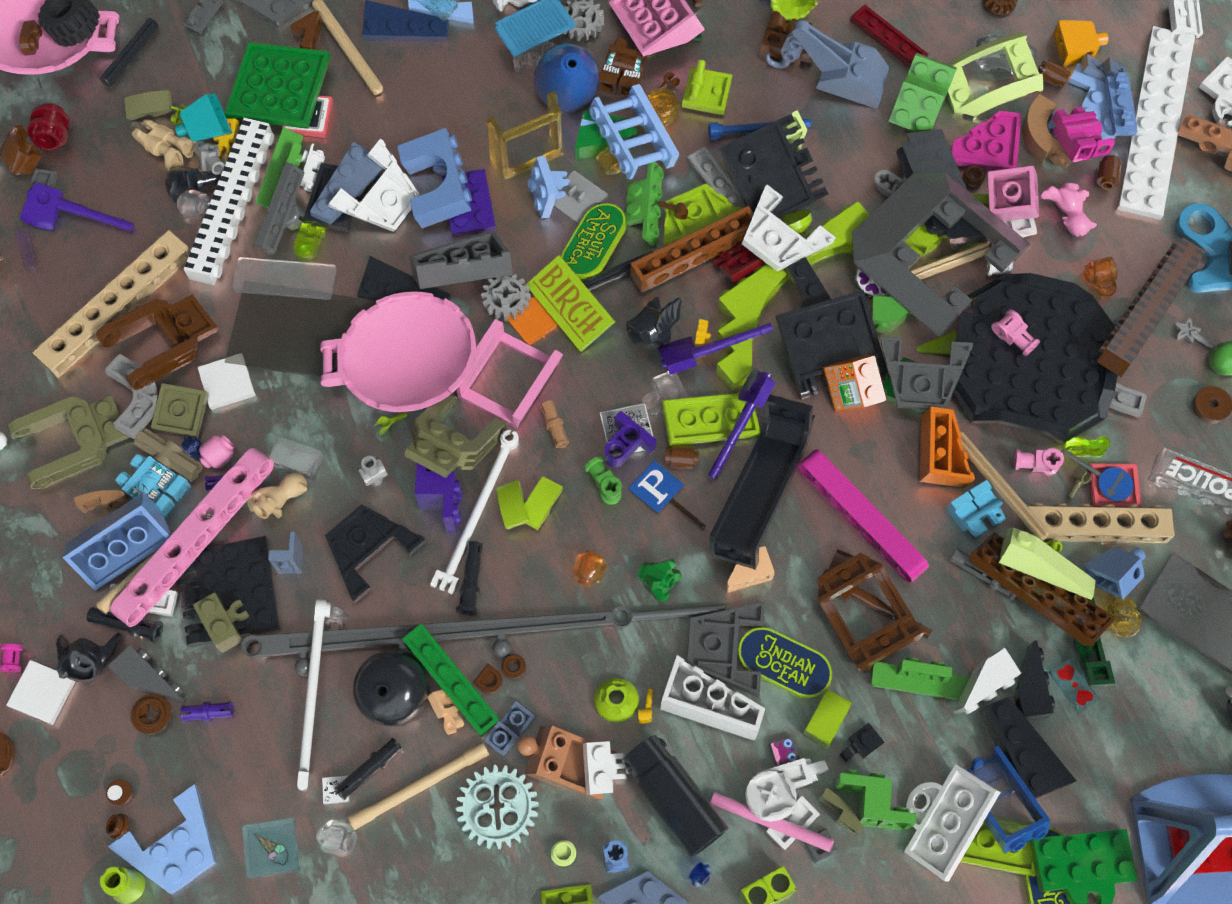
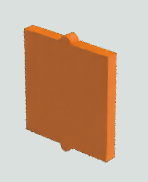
(534, 323)

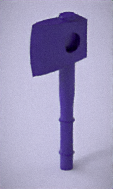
(46, 202)
(682, 355)
(754, 394)

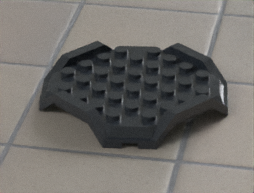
(1059, 383)

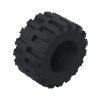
(68, 20)

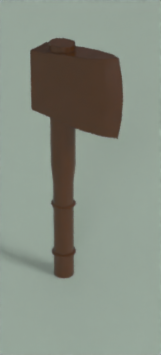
(865, 597)

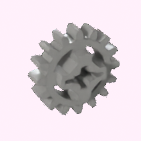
(583, 14)
(501, 287)

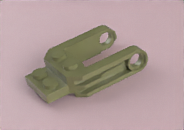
(92, 429)
(444, 448)

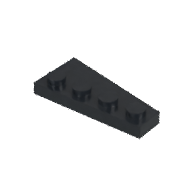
(385, 280)

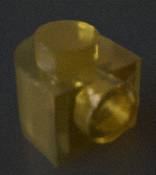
(608, 162)

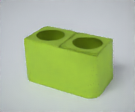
(827, 718)
(766, 885)

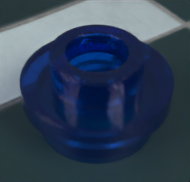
(191, 445)
(700, 874)

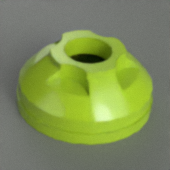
(798, 221)
(616, 712)

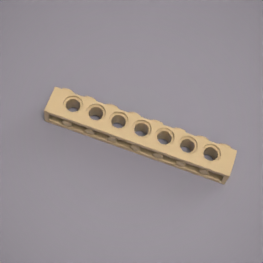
(126, 301)

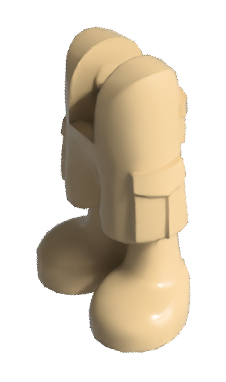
(160, 139)

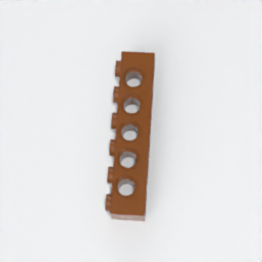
(690, 250)

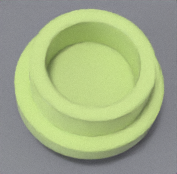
(563, 853)

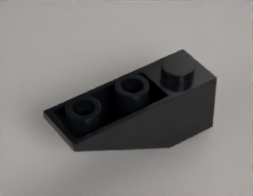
(1032, 686)

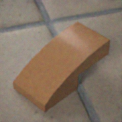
(108, 498)

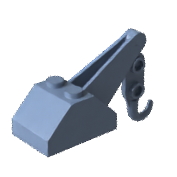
(845, 69)

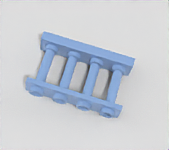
(645, 117)

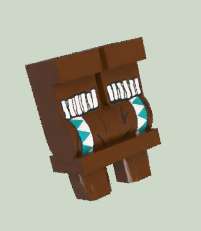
(621, 68)

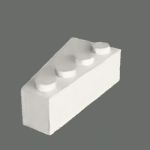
(710, 702)

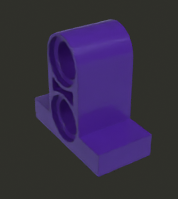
(627, 447)

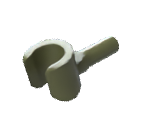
(1082, 477)

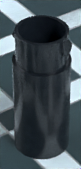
(674, 796)

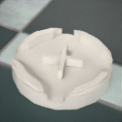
(771, 795)

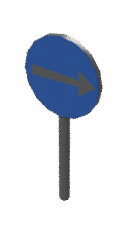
(1112, 482)

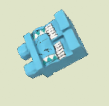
(153, 477)

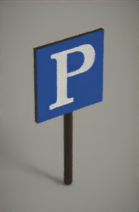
(658, 488)

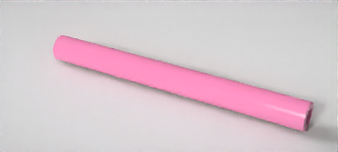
(781, 825)

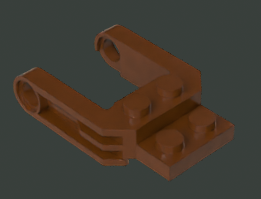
(179, 324)

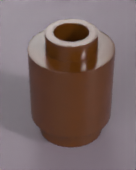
(1054, 73)
(1109, 172)
(681, 456)

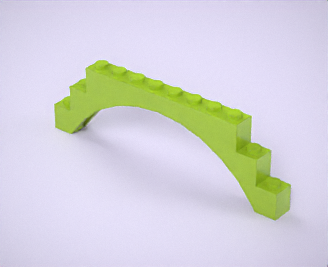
(750, 296)

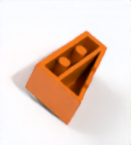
(941, 450)

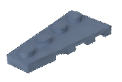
(352, 175)

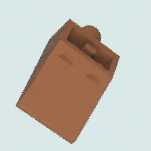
(556, 759)

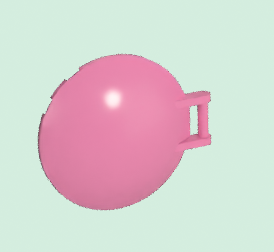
(50, 55)
(402, 352)

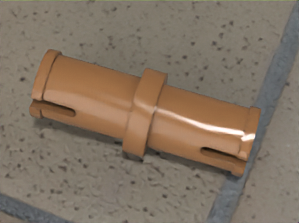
(554, 424)

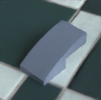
(1100, 70)

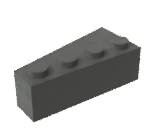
(462, 261)

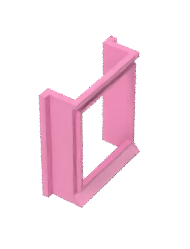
(484, 350)

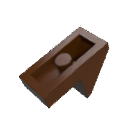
(308, 30)

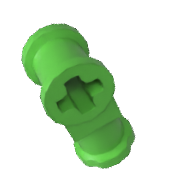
(604, 481)

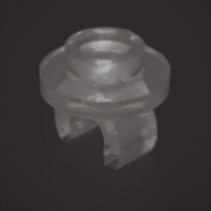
(337, 615)

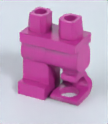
(1081, 134)

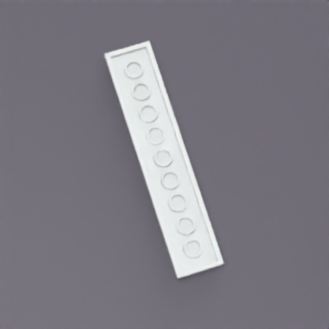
(1157, 122)

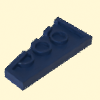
(399, 24)

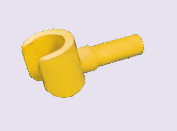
(645, 715)

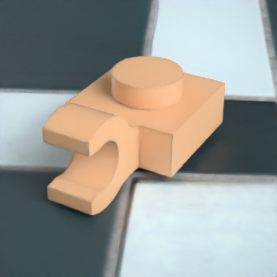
(446, 708)

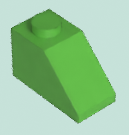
(887, 313)

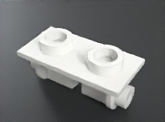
(311, 160)

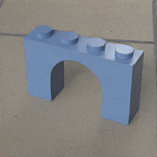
(451, 196)

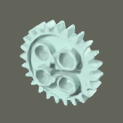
(519, 805)

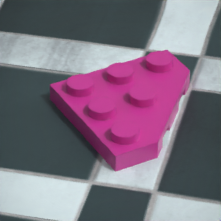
(990, 144)

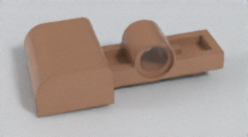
(1209, 136)

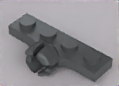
(283, 210)

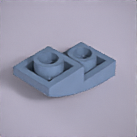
(510, 728)

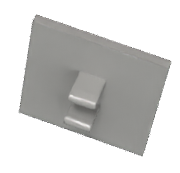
(579, 197)

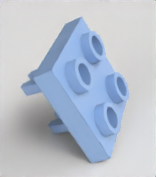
(545, 186)

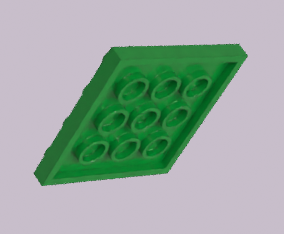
(278, 84)

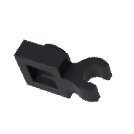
(863, 742)

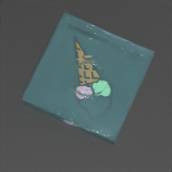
(270, 848)

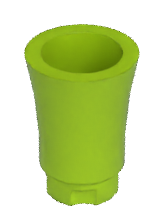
(130, 886)

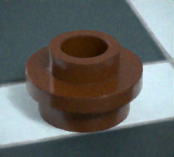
(974, 171)
(507, 661)
(117, 826)

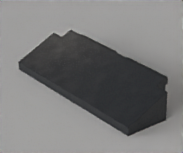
(930, 153)

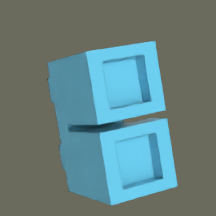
(976, 506)

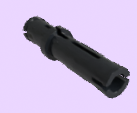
(368, 768)

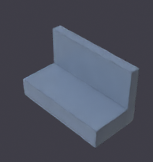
(289, 560)

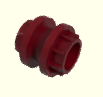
(48, 126)

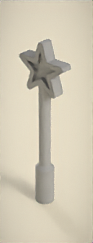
(1190, 333)

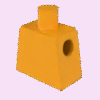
(1077, 39)

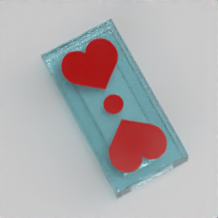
(1074, 686)

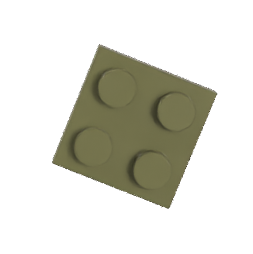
(179, 410)

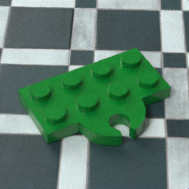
(1084, 864)

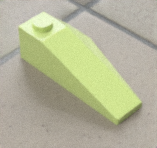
(1039, 560)

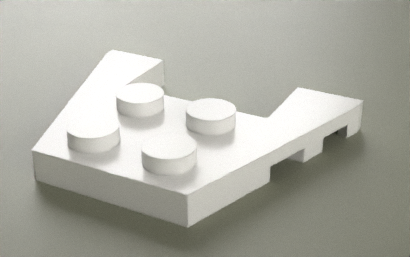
(387, 200)
(775, 240)

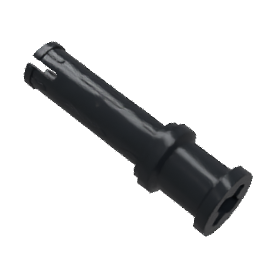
(469, 589)
(144, 628)

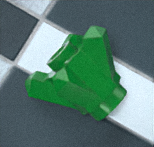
(659, 577)

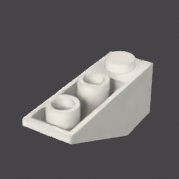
(987, 676)

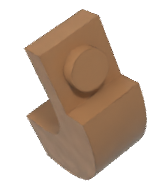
(1037, 136)

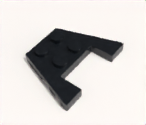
(360, 538)

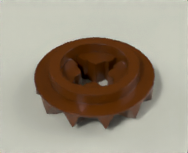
(1001, 7)
(141, 709)

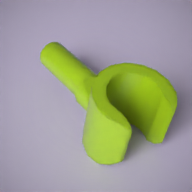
(387, 422)

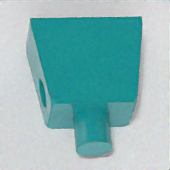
(203, 120)

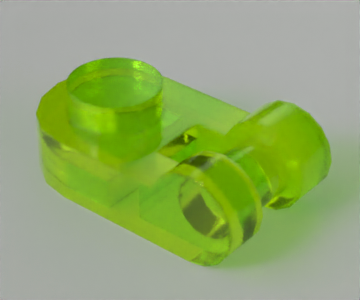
(305, 247)
(1088, 448)

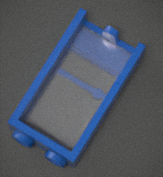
(1016, 812)

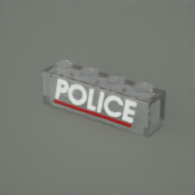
(1193, 479)

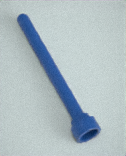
(718, 130)

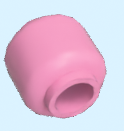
(216, 452)

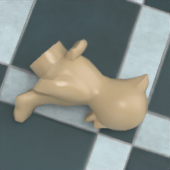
(272, 498)

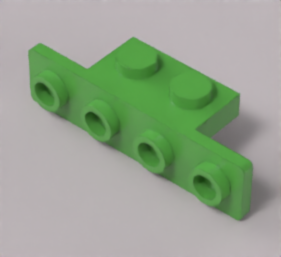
(286, 150)
(643, 203)
(919, 678)

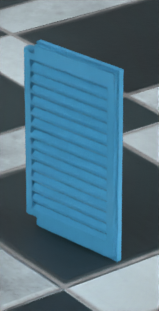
(534, 25)

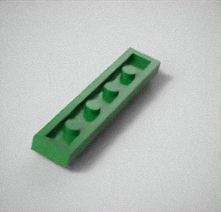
(451, 679)

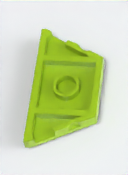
(703, 208)

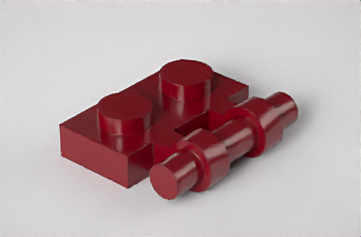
(737, 262)

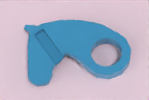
(1215, 273)

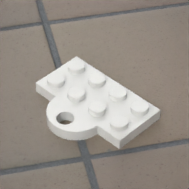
(948, 819)

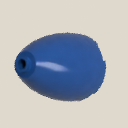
(570, 73)

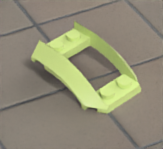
(1022, 67)

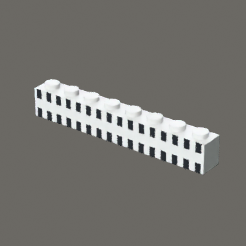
(229, 202)

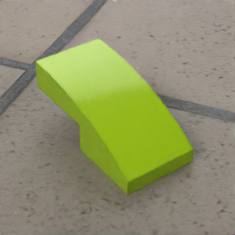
(541, 501)
(512, 504)

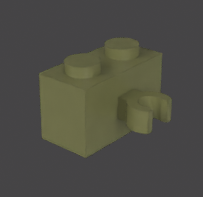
(220, 621)

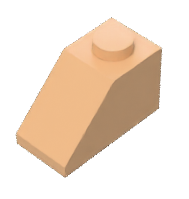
(745, 577)

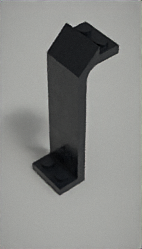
(762, 482)

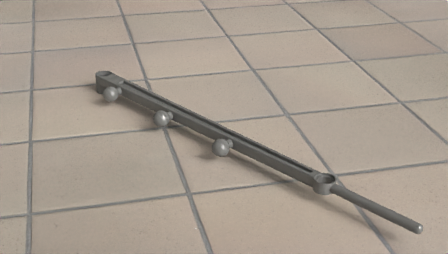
(344, 639)

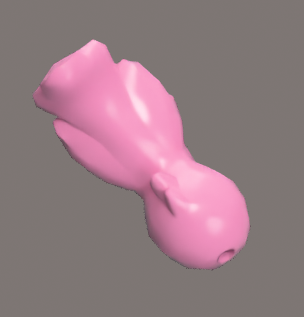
(1070, 202)

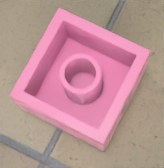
(1014, 193)

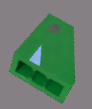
(589, 140)

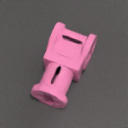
(1015, 331)
(1038, 460)

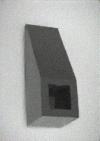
(138, 674)

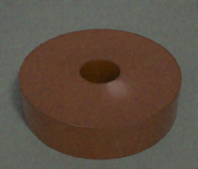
(1205, 411)

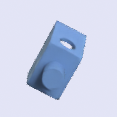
(1117, 570)

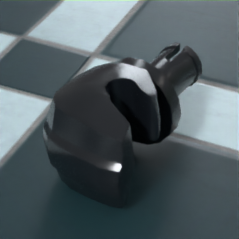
(188, 178)

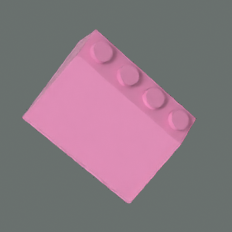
(657, 23)

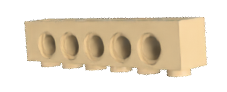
(1159, 520)

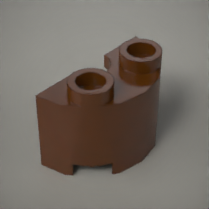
(18, 153)

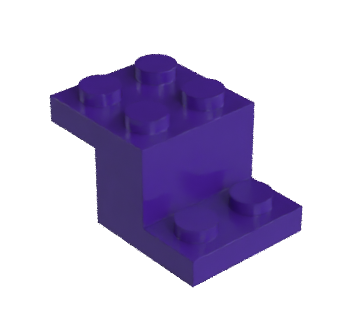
(439, 493)

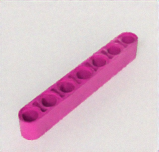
(863, 516)

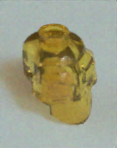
(1126, 615)

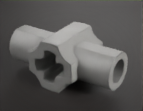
(208, 157)
(372, 471)

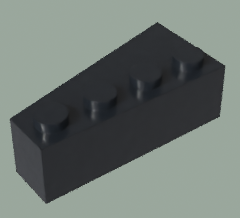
(1025, 749)

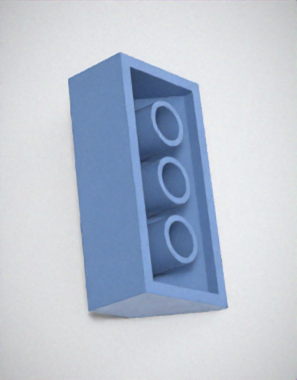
(117, 541)

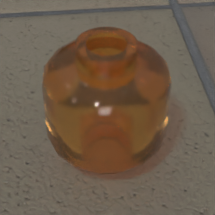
(589, 568)

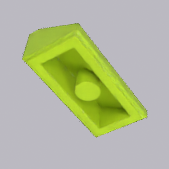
(569, 895)

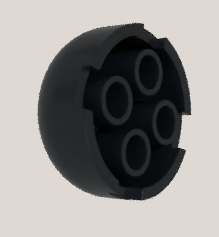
(402, 679)

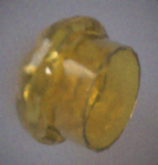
(665, 105)

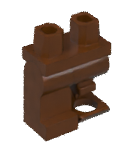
(773, 41)

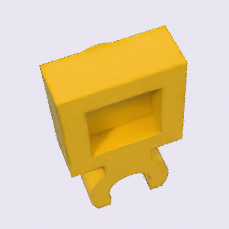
(224, 142)
(702, 335)

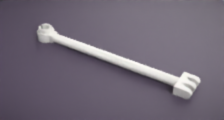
(447, 576)
(322, 610)

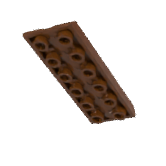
(1064, 608)

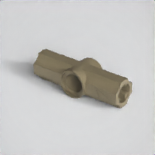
(168, 454)

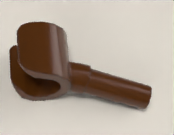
(667, 78)
(680, 209)

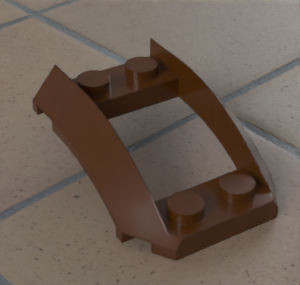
(887, 639)

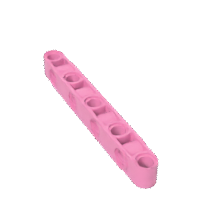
(191, 537)

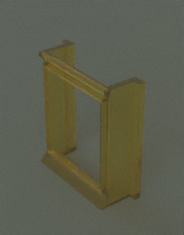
(497, 139)

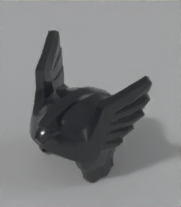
(654, 323)
(84, 659)

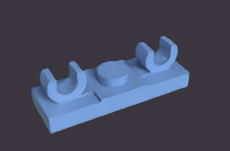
(1121, 105)

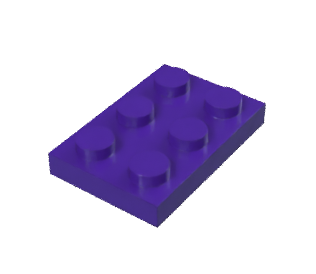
(481, 216)

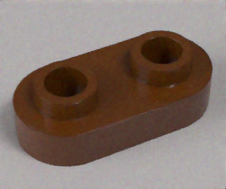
(30, 37)

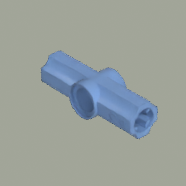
(615, 856)

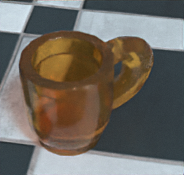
(1102, 271)

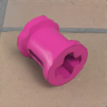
(10, 657)

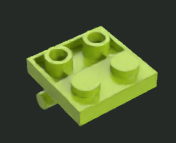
(706, 89)

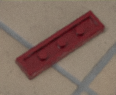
(886, 35)

